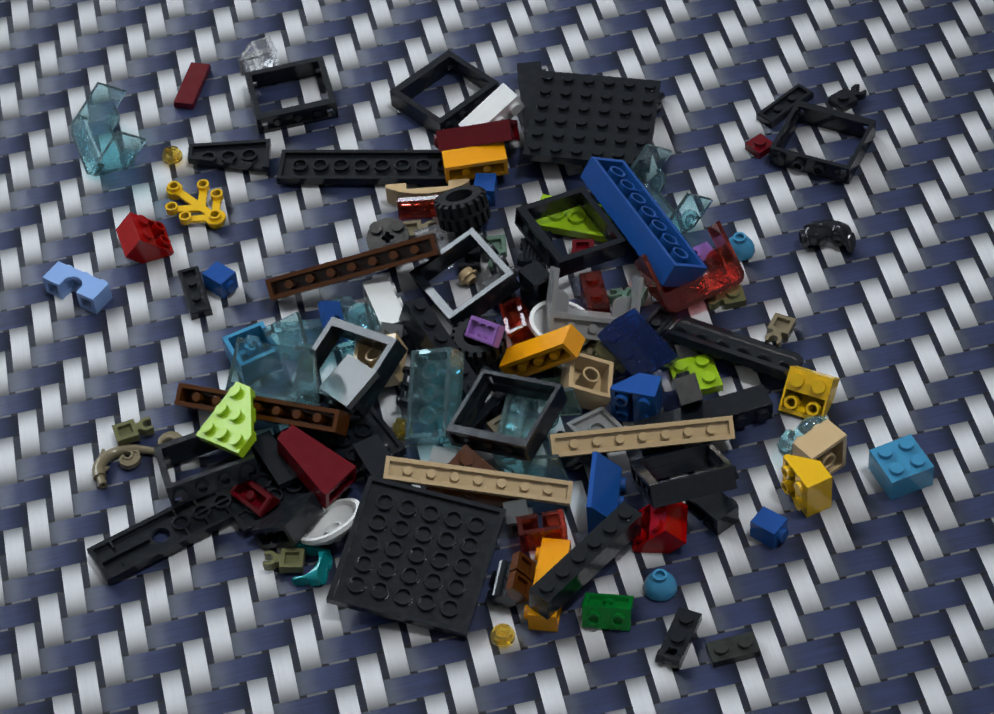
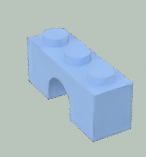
(91, 291)

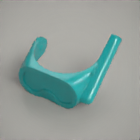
(319, 574)

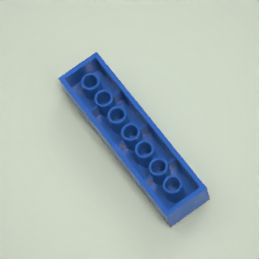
(642, 221)

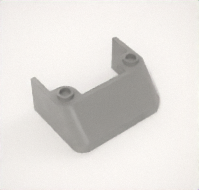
(585, 321)

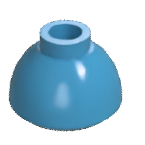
(742, 246)
(660, 585)

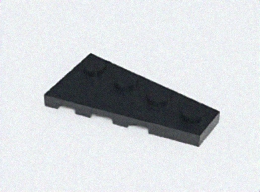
(240, 155)

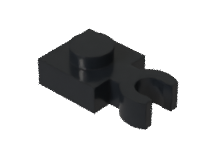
(845, 100)

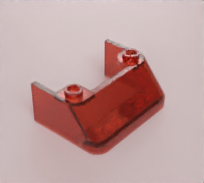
(723, 274)

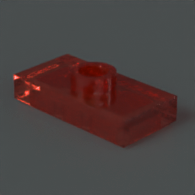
(416, 207)

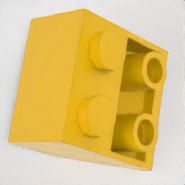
(808, 392)
(807, 484)

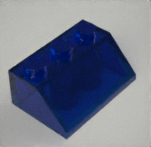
(637, 344)

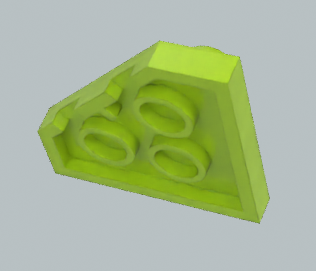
(232, 422)

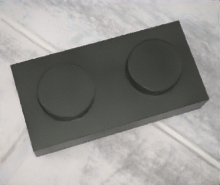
(733, 649)

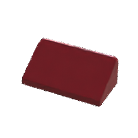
(254, 497)

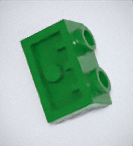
(607, 611)

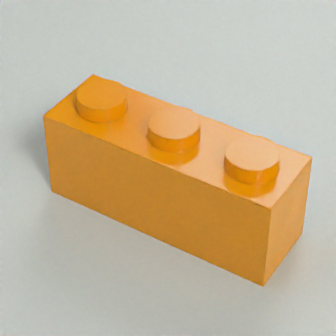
(467, 161)

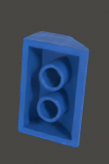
(603, 490)

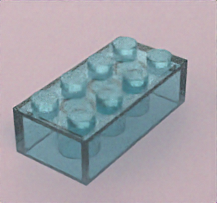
(433, 394)

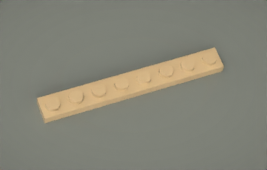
(642, 436)
(478, 480)

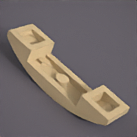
(400, 190)

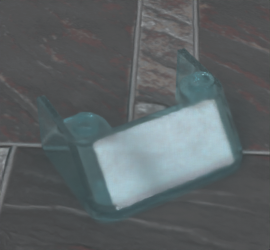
(94, 134)
(648, 170)
(293, 329)
(518, 419)

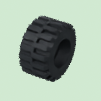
(462, 208)
(477, 355)

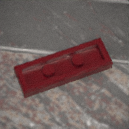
(192, 85)

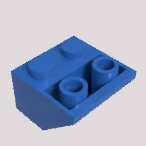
(636, 397)

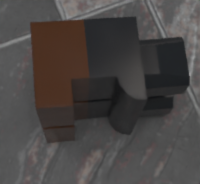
(512, 580)

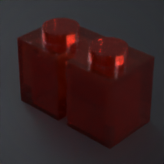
(594, 292)
(515, 319)
(531, 535)

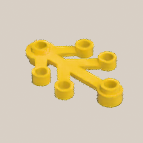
(214, 218)

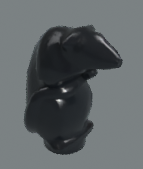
(820, 232)

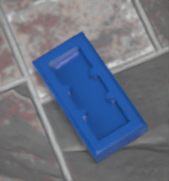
(331, 309)

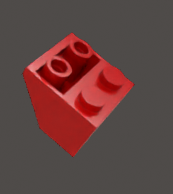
(143, 239)
(662, 529)

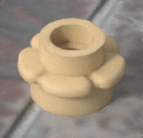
(467, 276)

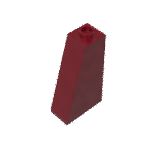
(477, 134)
(316, 465)

